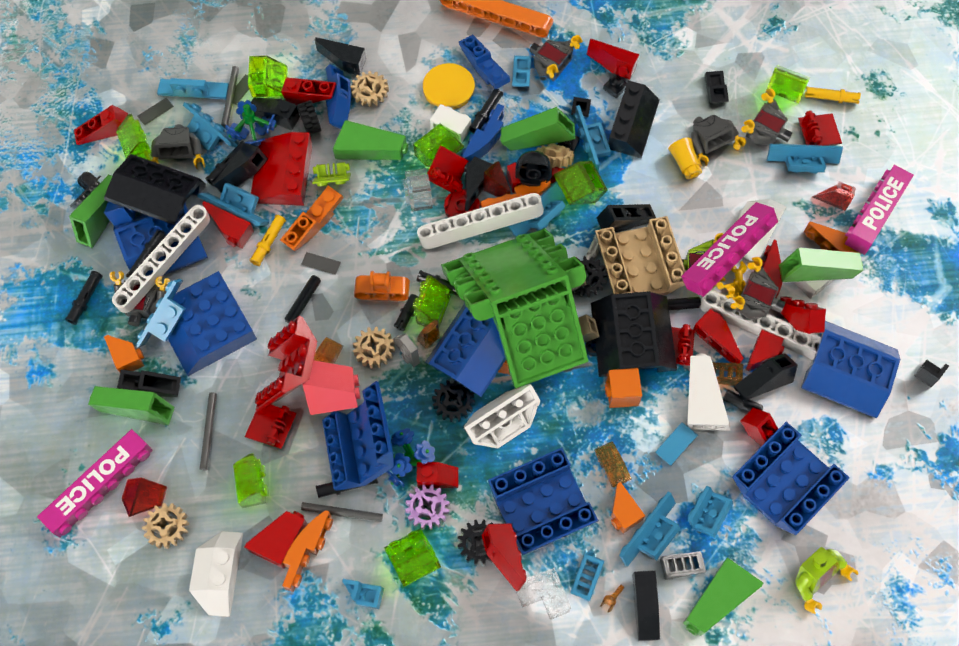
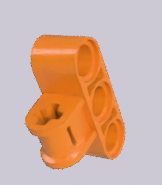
(381, 287)

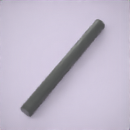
(230, 95)
(208, 431)
(342, 512)

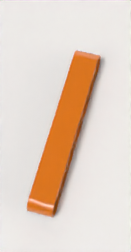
(505, 14)

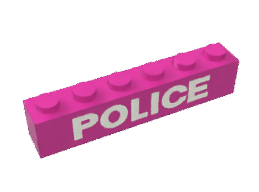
(880, 207)
(730, 248)
(95, 484)

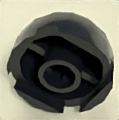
(533, 168)

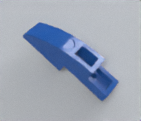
(482, 62)
(339, 105)
(485, 139)

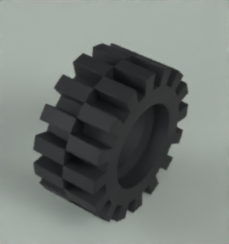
(309, 117)

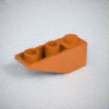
(828, 238)

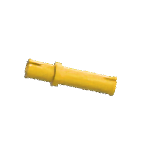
(834, 95)
(264, 246)

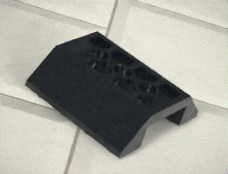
(152, 188)
(633, 332)

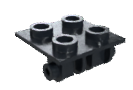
(88, 183)

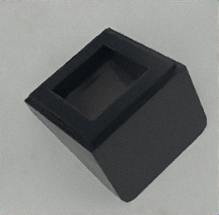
(584, 105)

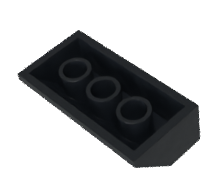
(633, 120)

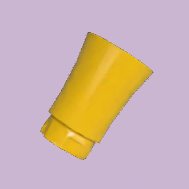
(686, 157)

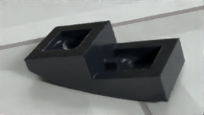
(716, 87)

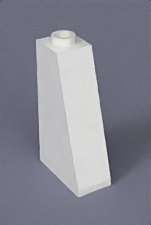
(705, 401)

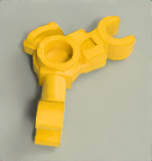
(738, 284)

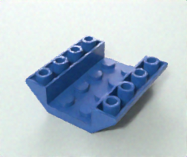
(134, 235)
(469, 352)
(852, 370)
(359, 442)
(788, 480)
(541, 501)

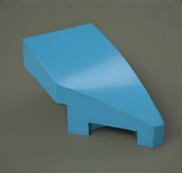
(364, 594)

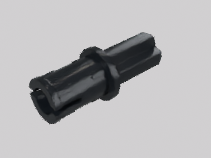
(406, 313)
(740, 402)

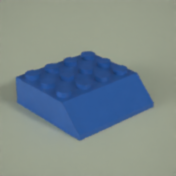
(210, 324)

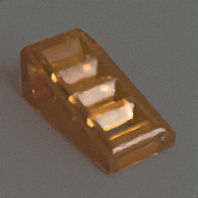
(429, 334)
(730, 367)

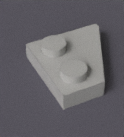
(408, 349)

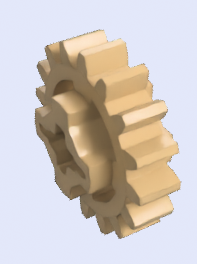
(369, 88)
(557, 154)
(384, 344)
(171, 532)

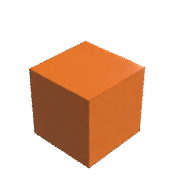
(623, 388)

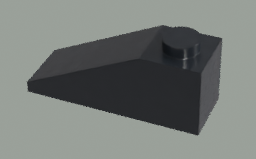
(345, 56)
(285, 112)
(474, 180)
(625, 216)

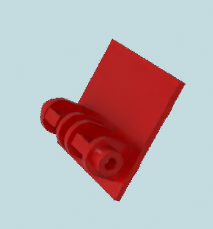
(819, 129)
(447, 170)
(683, 344)
(271, 425)

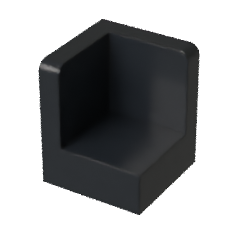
(930, 373)

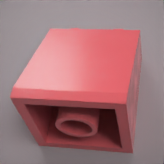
(331, 388)

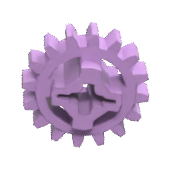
(420, 512)

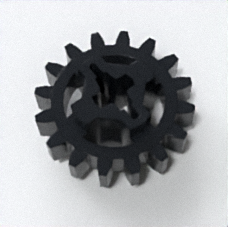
(594, 276)
(456, 392)
(471, 536)

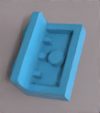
(709, 512)

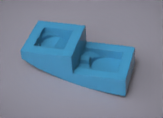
(521, 71)
(676, 443)

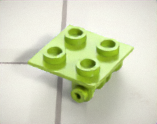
(323, 178)

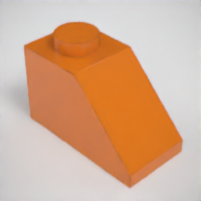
(124, 354)
(625, 510)

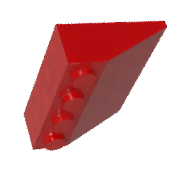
(286, 171)

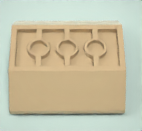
(642, 258)

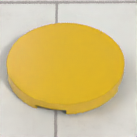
(448, 85)

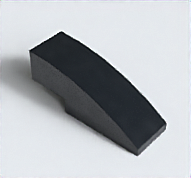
(161, 384)
(646, 605)

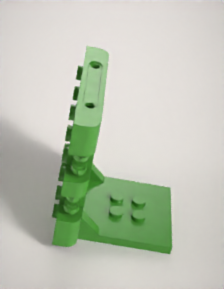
(531, 300)

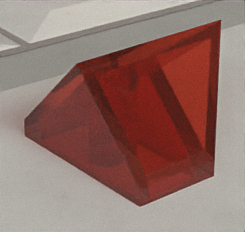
(495, 181)
(837, 195)
(142, 495)

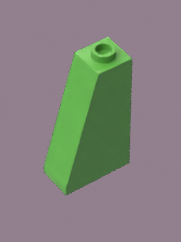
(538, 130)
(368, 143)
(89, 217)
(819, 264)
(132, 404)
(722, 595)

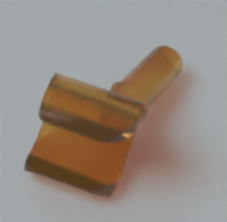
(611, 599)

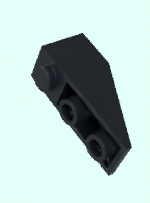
(241, 167)
(767, 377)

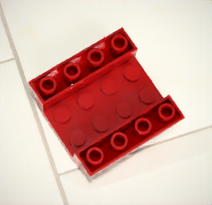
(296, 349)

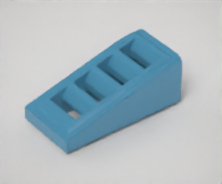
(587, 557)

